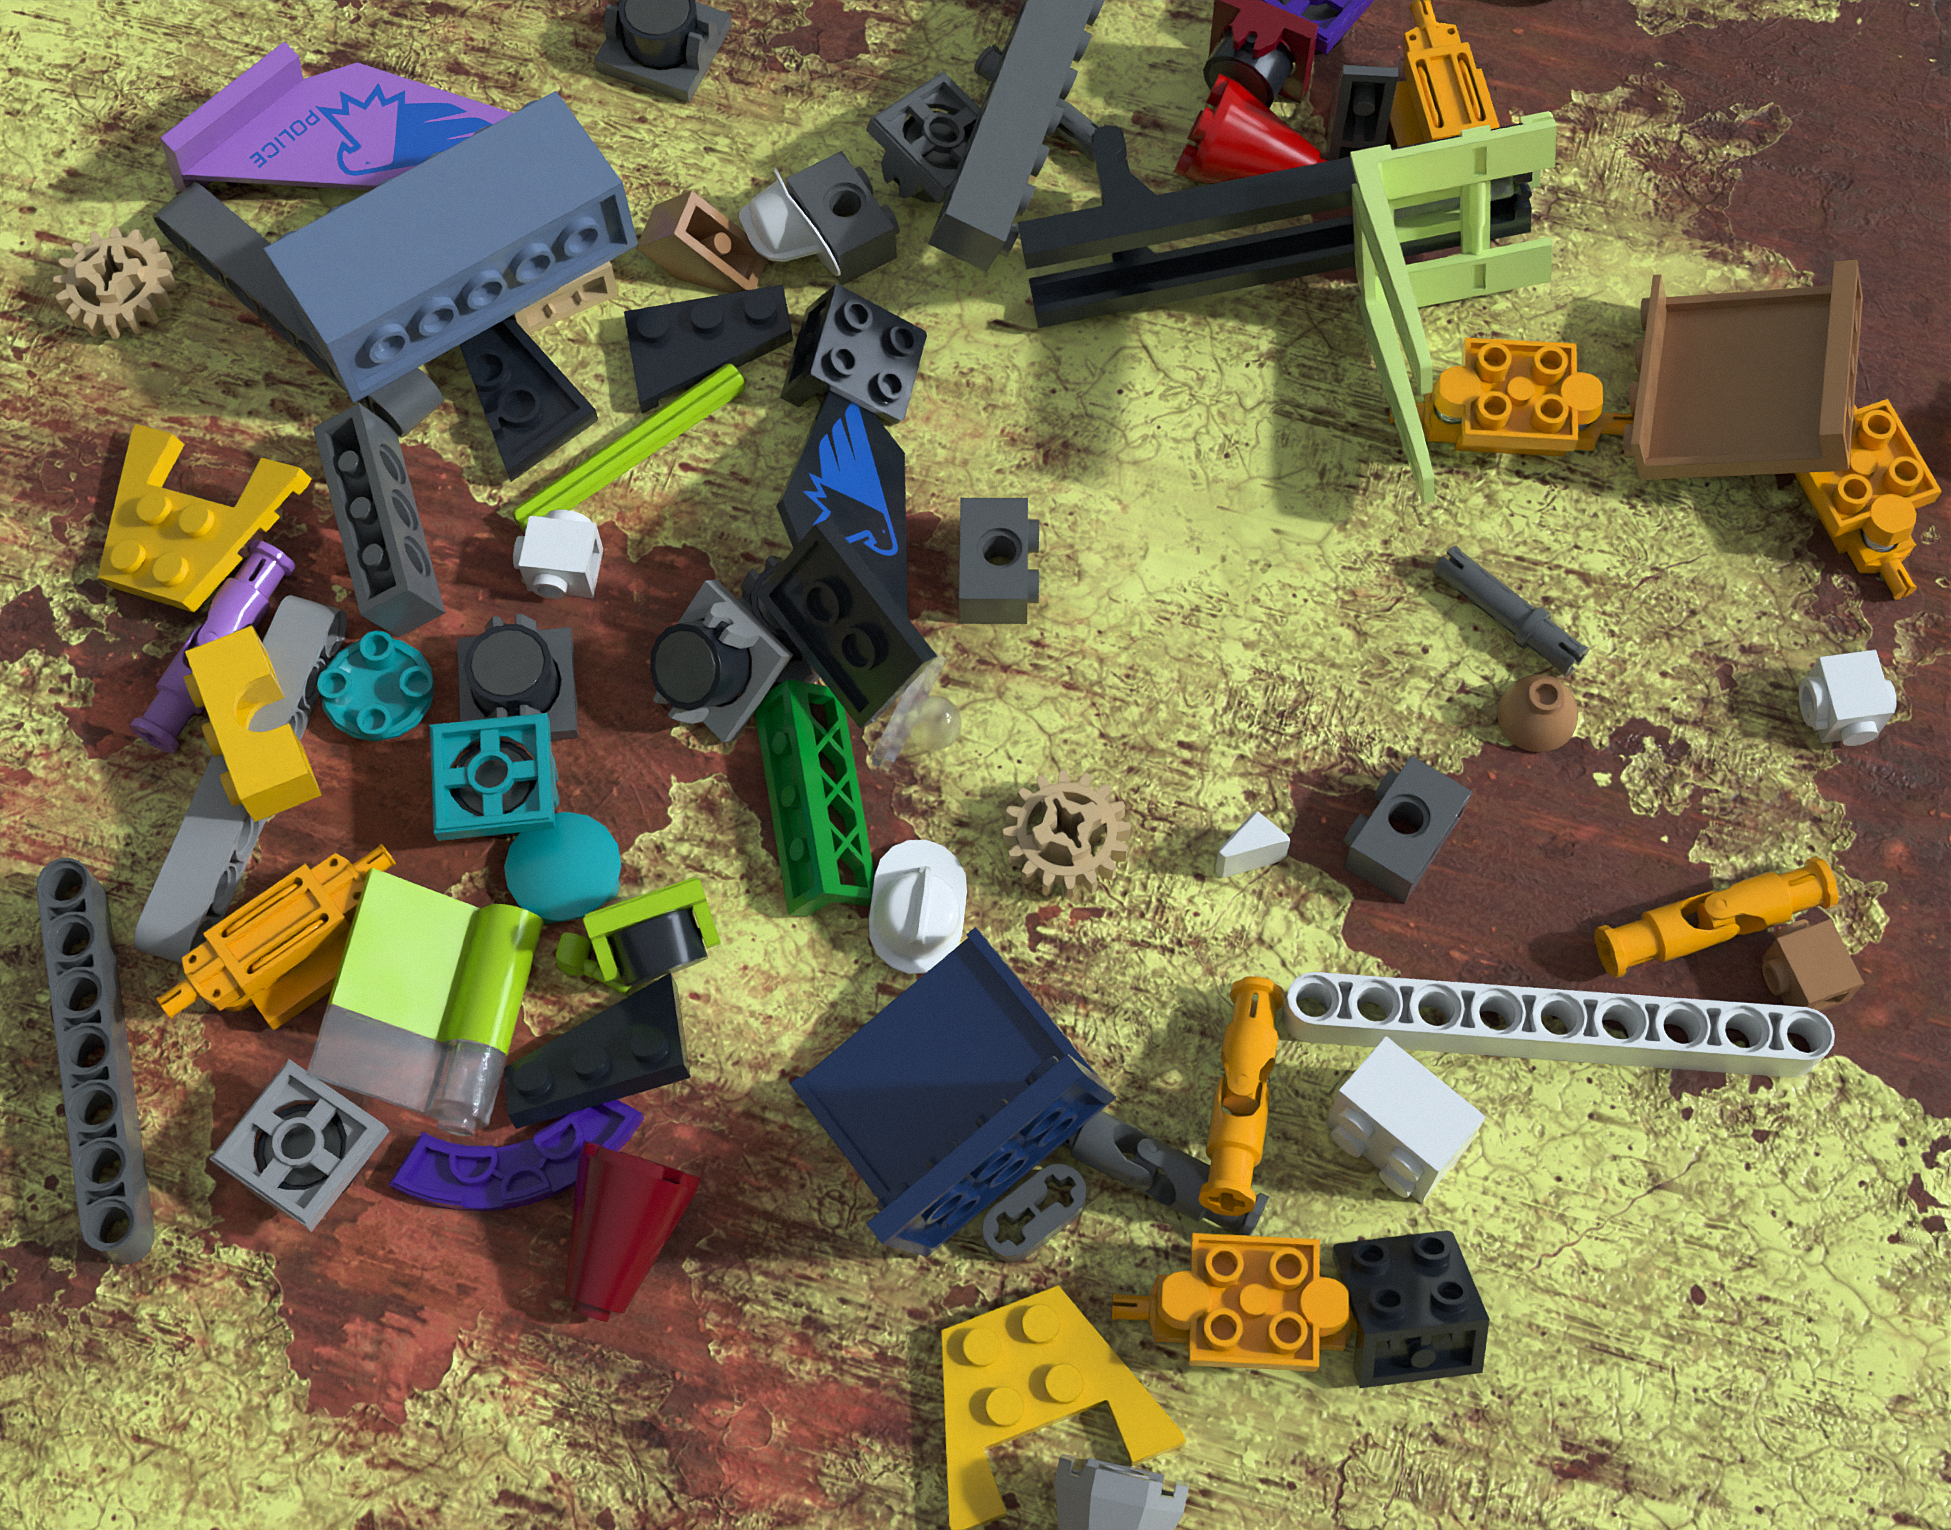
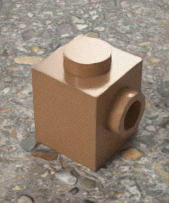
(1810, 966)

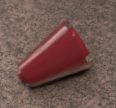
(620, 1226)

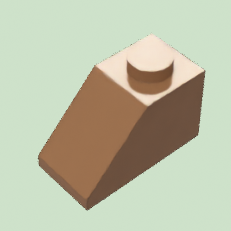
(700, 245)

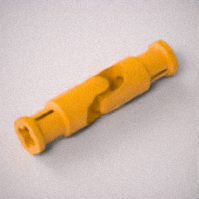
(1740, 910)
(1248, 1058)

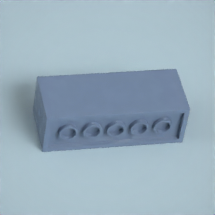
(454, 245)

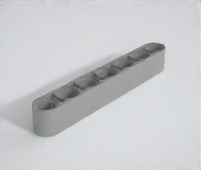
(214, 835)

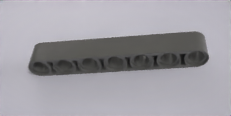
(236, 260)
(107, 1081)

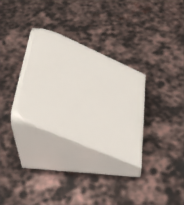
(1252, 847)

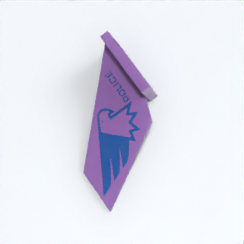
(319, 130)

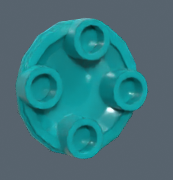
(376, 688)
(564, 869)

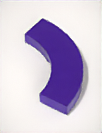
(512, 1174)

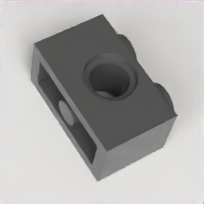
(839, 189)
(991, 591)
(1399, 860)

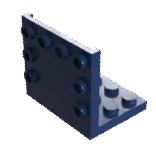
(951, 1096)

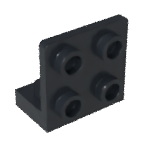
(855, 353)
(1412, 1308)

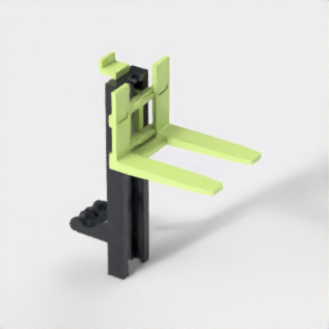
(1402, 204)

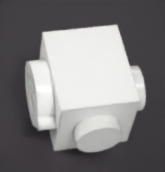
(559, 555)
(1847, 698)

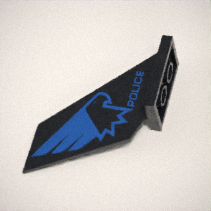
(847, 572)

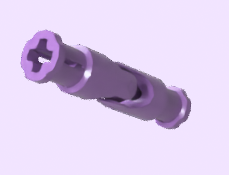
(234, 607)

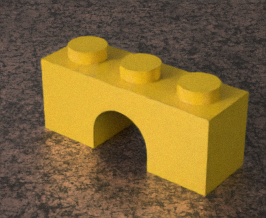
(233, 683)

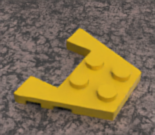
(179, 544)
(1026, 1372)

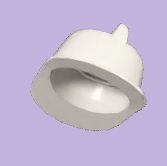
(781, 228)
(917, 906)

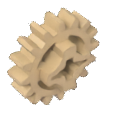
(115, 282)
(1078, 812)

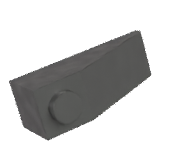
(1359, 109)

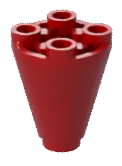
(1240, 139)

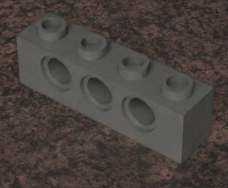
(378, 521)

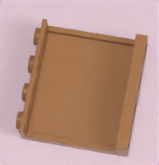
(1746, 380)

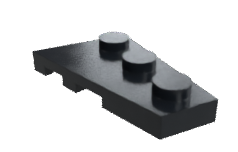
(691, 339)
(523, 396)
(604, 1059)

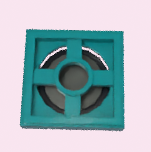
(495, 784)

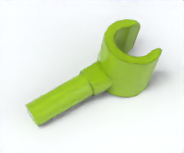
(573, 960)

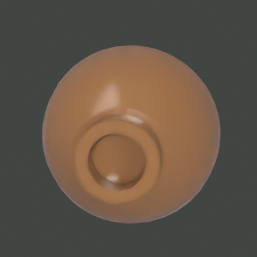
(1538, 713)

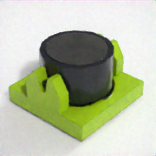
(653, 933)

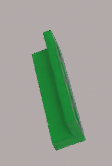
(800, 797)

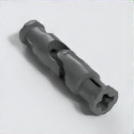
(1101, 1148)

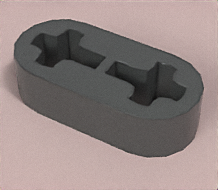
(1024, 1202)

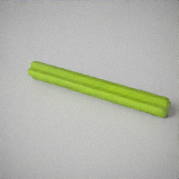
(633, 445)

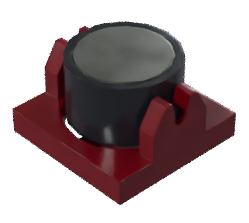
(1258, 49)

